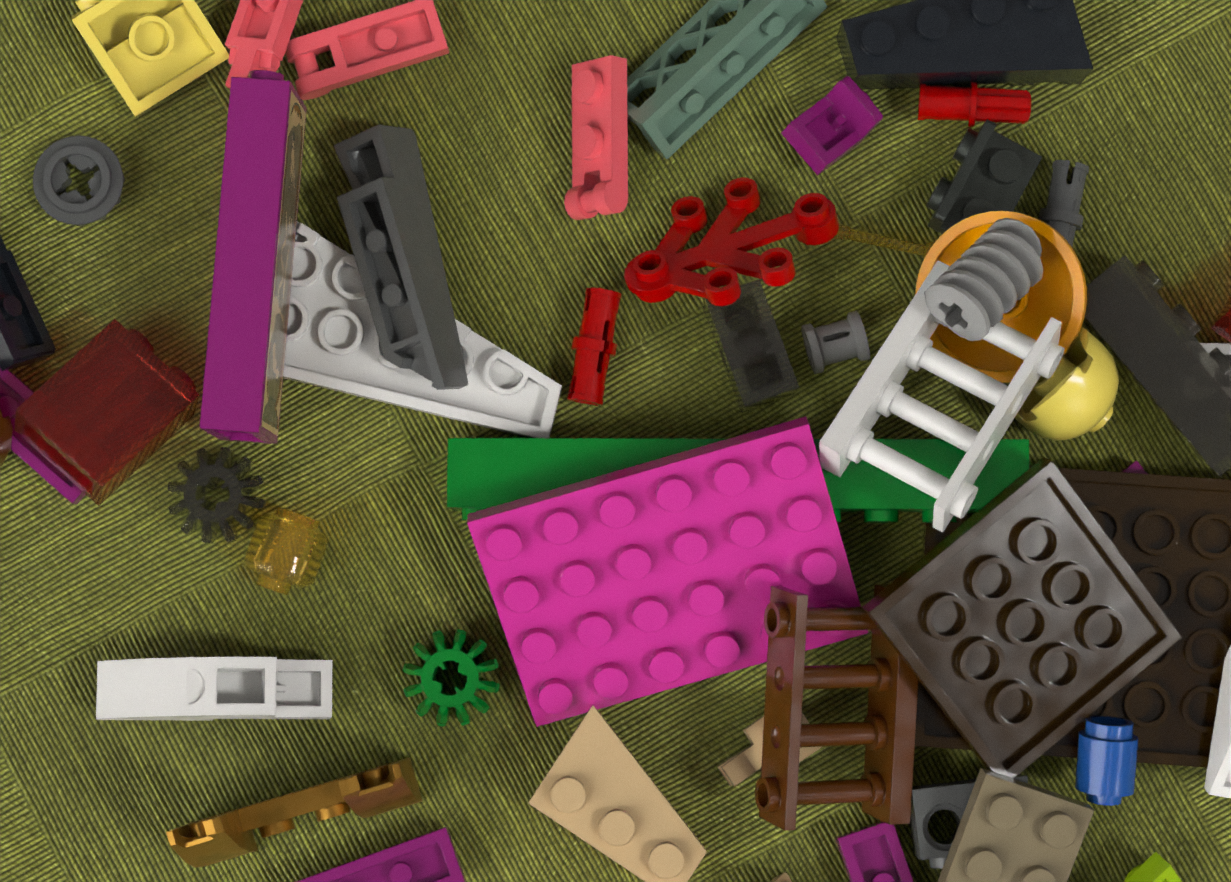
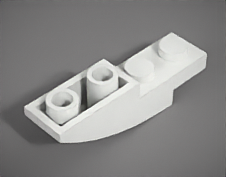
(213, 688)

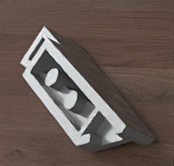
(400, 254)

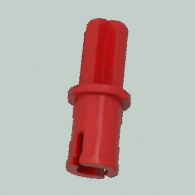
(974, 104)

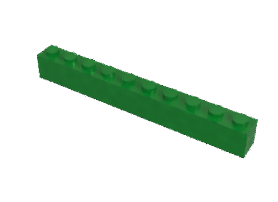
(508, 469)

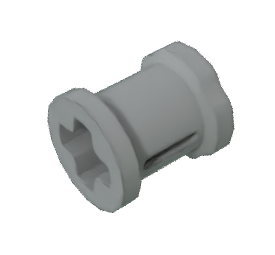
(835, 342)

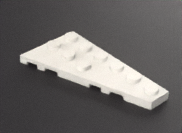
(338, 349)

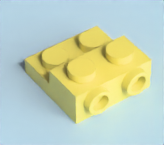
(149, 45)

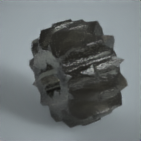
(208, 478)

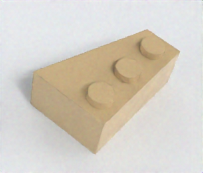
(616, 807)

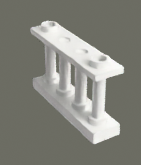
(882, 394)

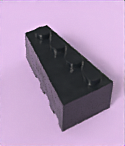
(965, 44)

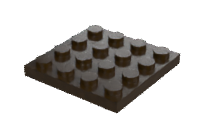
(1023, 620)

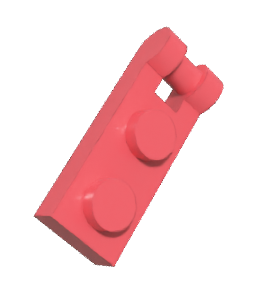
(367, 47)
(599, 138)

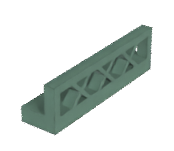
(717, 71)

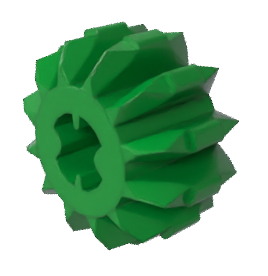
(435, 689)

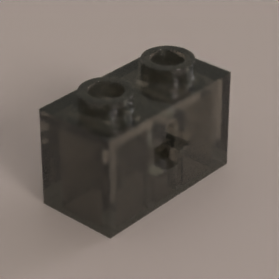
(751, 348)

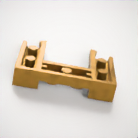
(232, 834)

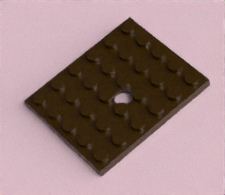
(1180, 549)

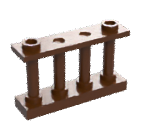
(885, 732)

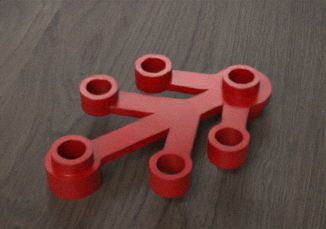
(668, 269)

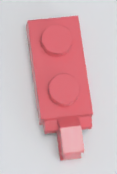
(260, 35)

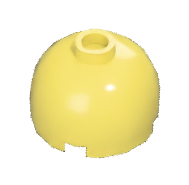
(1076, 395)

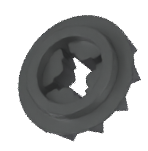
(52, 178)

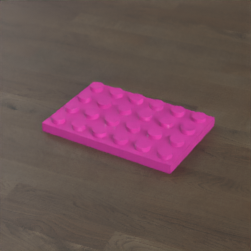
(661, 569)

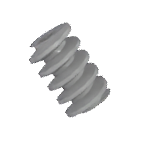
(987, 279)

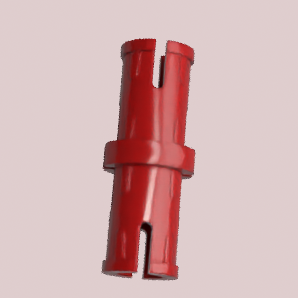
(594, 346)

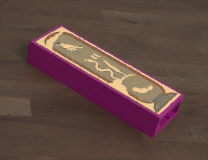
(253, 259)

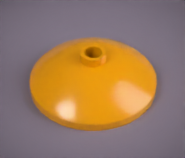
(1057, 295)

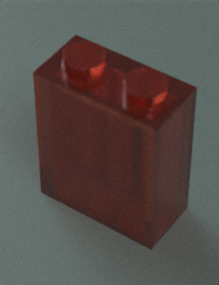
(107, 411)

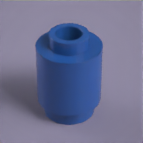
(1106, 760)

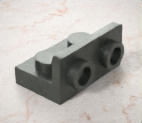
(989, 178)

